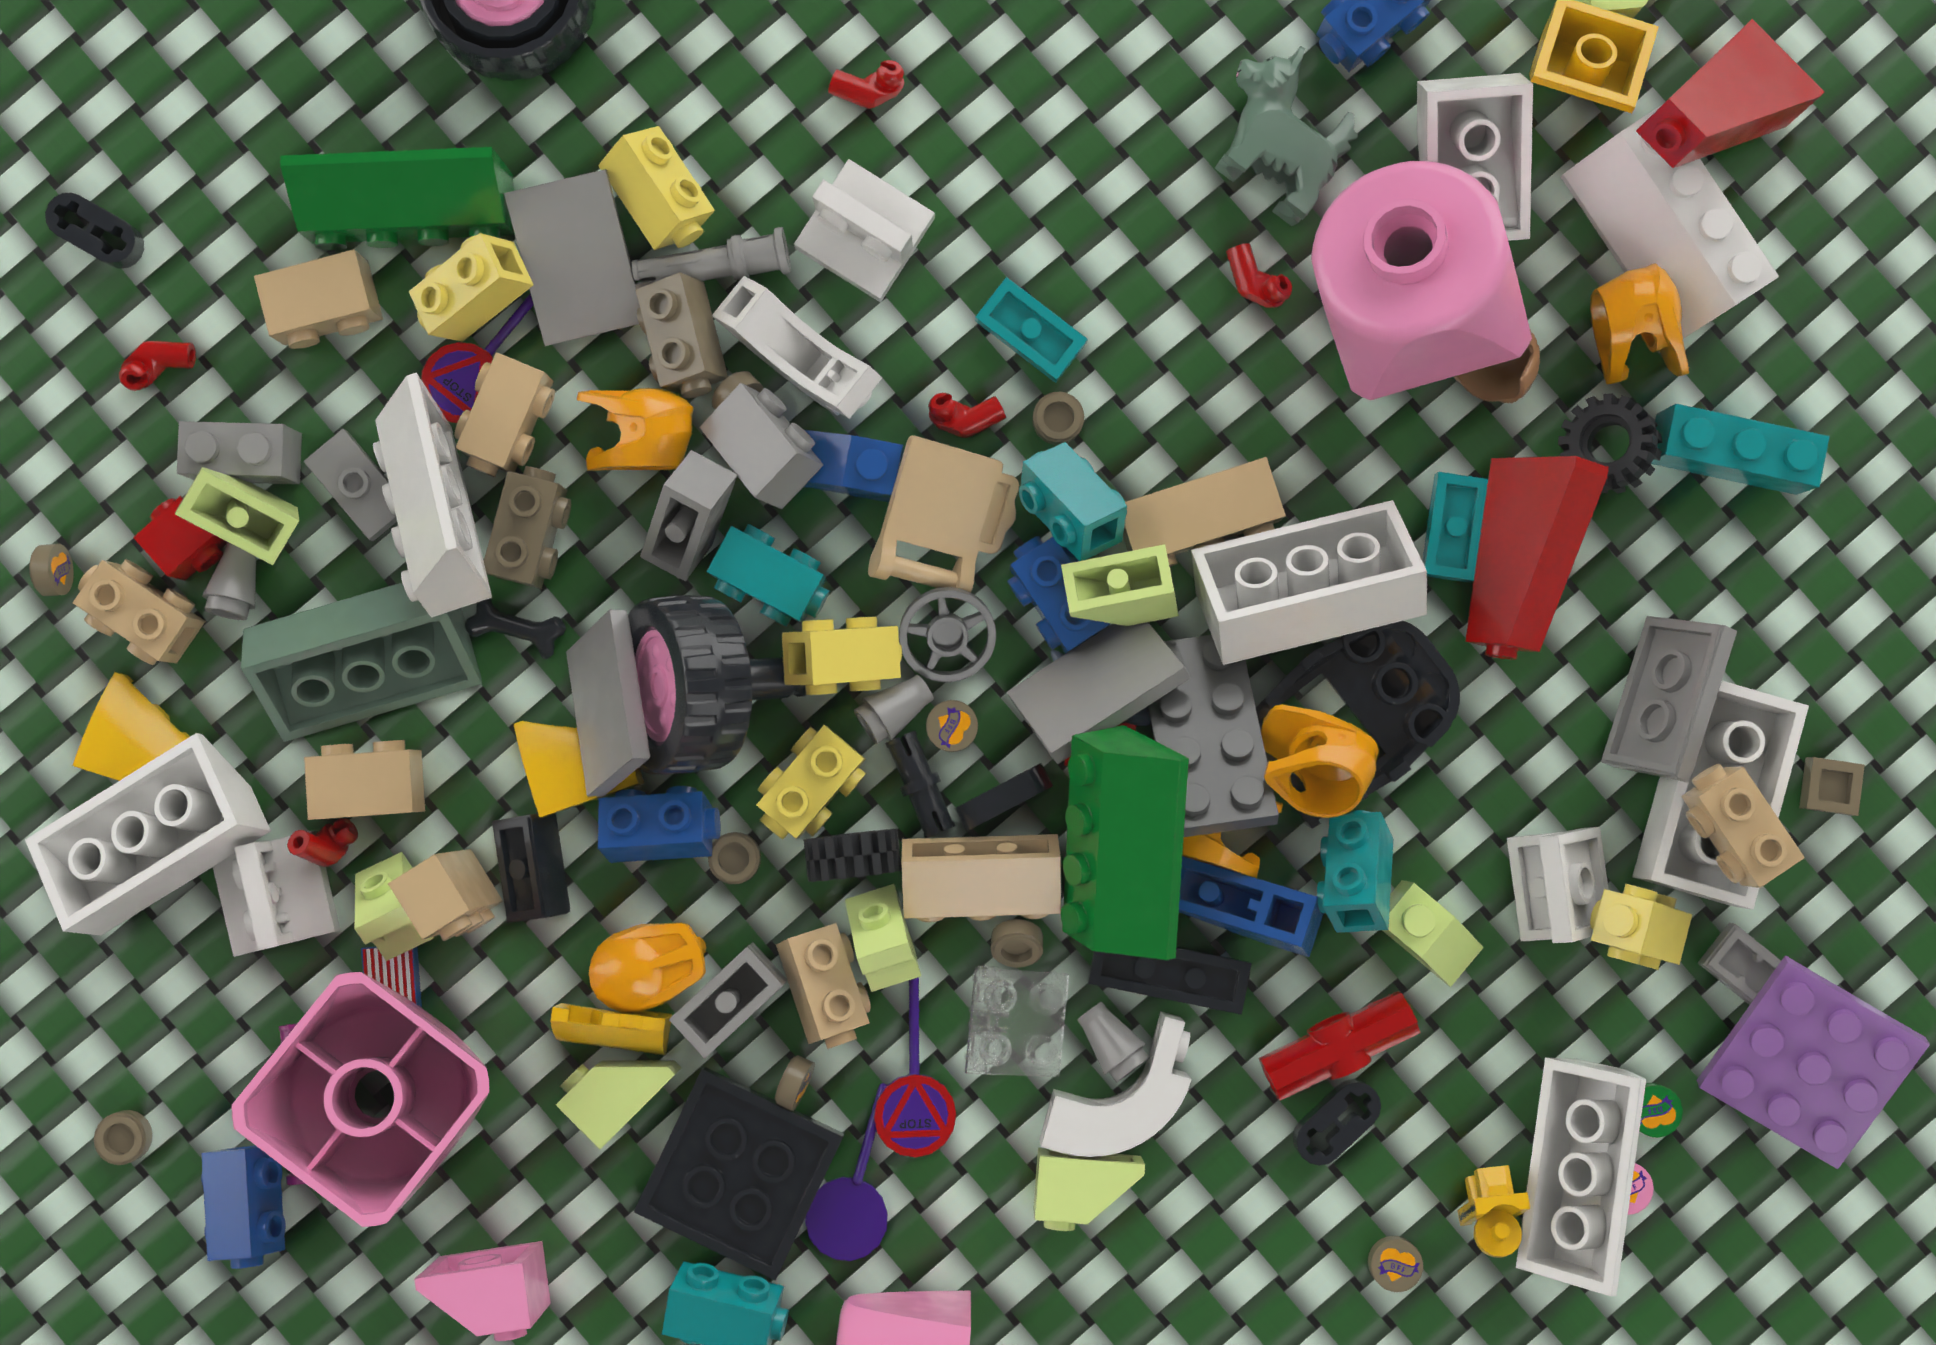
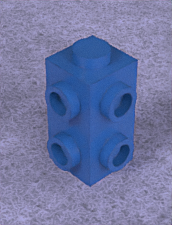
(1360, 28)
(1041, 582)
(657, 825)
(242, 1205)

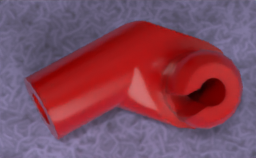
(961, 419)

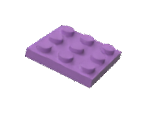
(1812, 1062)

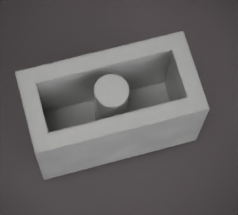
(762, 445)
(240, 450)
(688, 515)
(728, 1000)

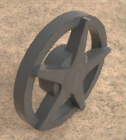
(947, 634)

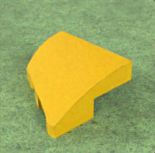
(125, 732)
(555, 767)
(633, 1031)

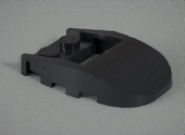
(1390, 684)

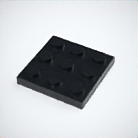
(739, 1173)

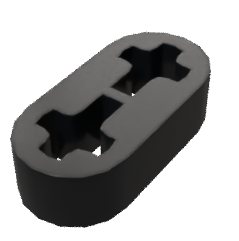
(89, 239)
(1003, 797)
(1344, 1132)

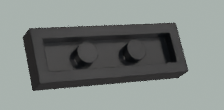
(1189, 978)

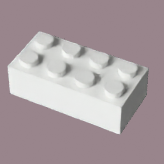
(1309, 582)
(1743, 731)

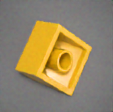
(1593, 54)

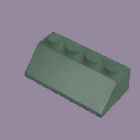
(355, 660)

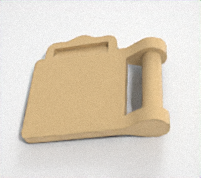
(945, 504)

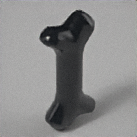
(539, 633)

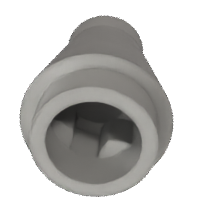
(232, 585)
(893, 708)
(1113, 1043)

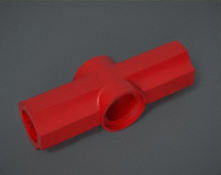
(1339, 1045)

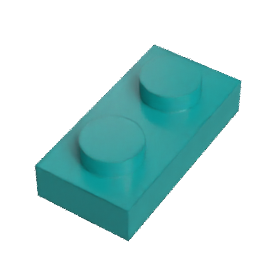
(1031, 329)
(1454, 526)

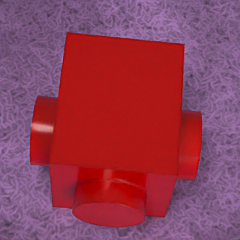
(178, 544)

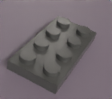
(1219, 731)

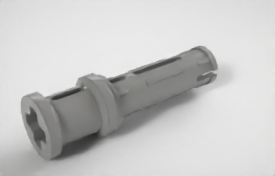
(737, 258)

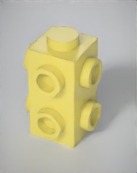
(657, 188)
(470, 287)
(830, 656)
(799, 795)
(1640, 926)

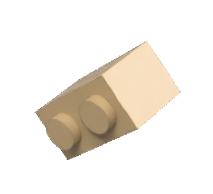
(319, 299)
(364, 783)

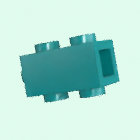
(1072, 501)
(781, 582)
(1356, 872)
(723, 1308)

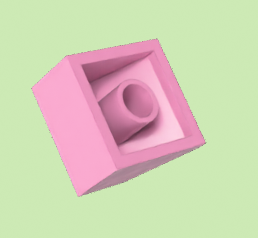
(490, 1289)

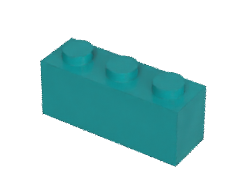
(1740, 449)

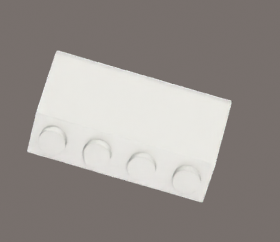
(1670, 219)
(429, 502)
(145, 837)
(1581, 1173)

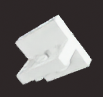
(863, 229)
(1557, 883)
(273, 897)

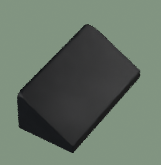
(531, 867)

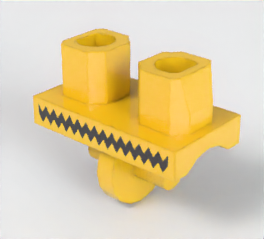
(1495, 1210)

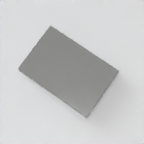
(574, 256)
(1097, 685)
(1669, 697)
(607, 703)

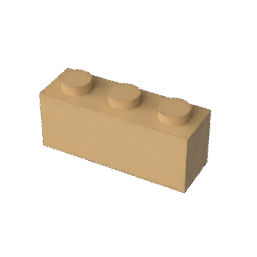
(1205, 510)
(981, 877)
(447, 895)

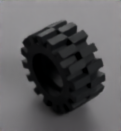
(1619, 412)
(852, 855)

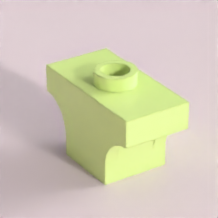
(378, 911)
(882, 938)

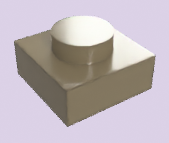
(1831, 786)

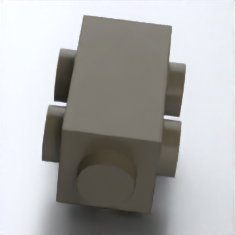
(681, 335)
(526, 528)

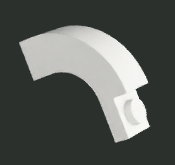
(795, 349)
(1123, 1121)

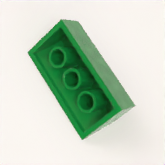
(398, 196)
(1124, 843)

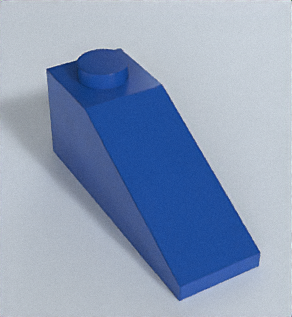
(855, 465)
(1249, 906)

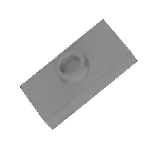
(353, 483)
(1739, 962)

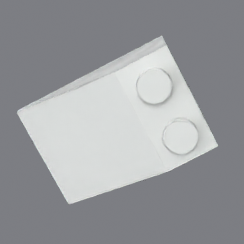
(1485, 132)

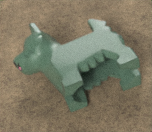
(1278, 141)

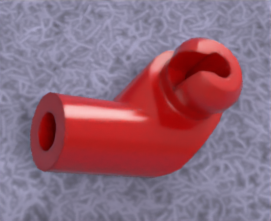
(872, 90)
(1254, 284)
(152, 359)
(327, 845)

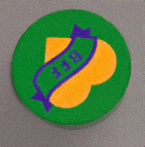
(1660, 1111)

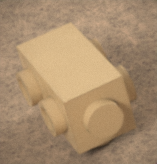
(503, 415)
(126, 603)
(1740, 825)
(825, 985)

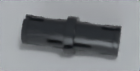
(920, 784)

